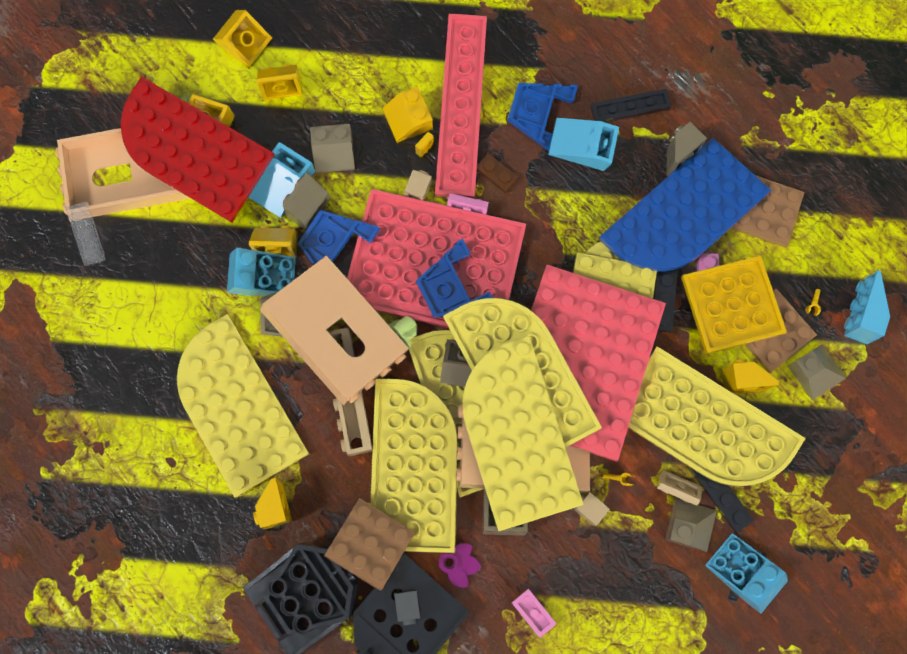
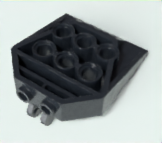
(334, 586)
(434, 601)

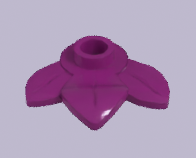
(462, 566)

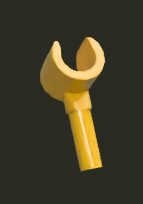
(814, 303)
(622, 478)

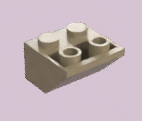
(305, 201)

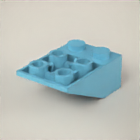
(584, 142)
(280, 179)
(258, 272)
(869, 311)
(747, 572)

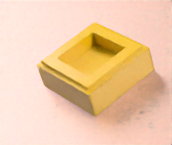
(424, 144)

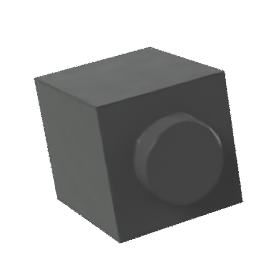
(407, 607)

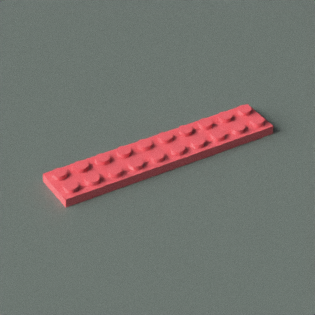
(461, 106)

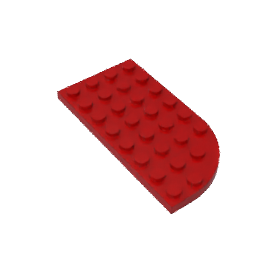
(191, 150)

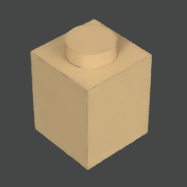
(418, 185)
(592, 510)

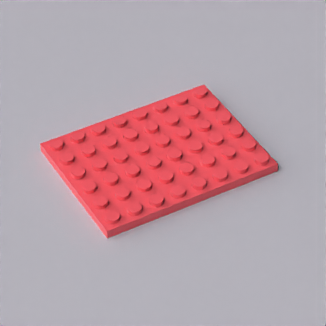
(416, 237)
(606, 344)

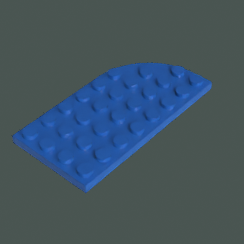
(686, 211)

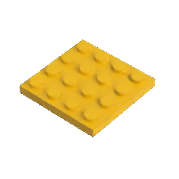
(733, 304)

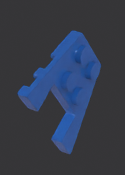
(532, 107)
(330, 234)
(442, 286)

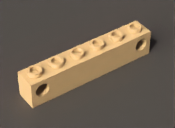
(352, 416)

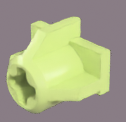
(405, 329)

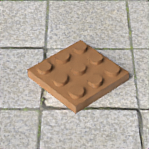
(774, 215)
(776, 350)
(369, 544)

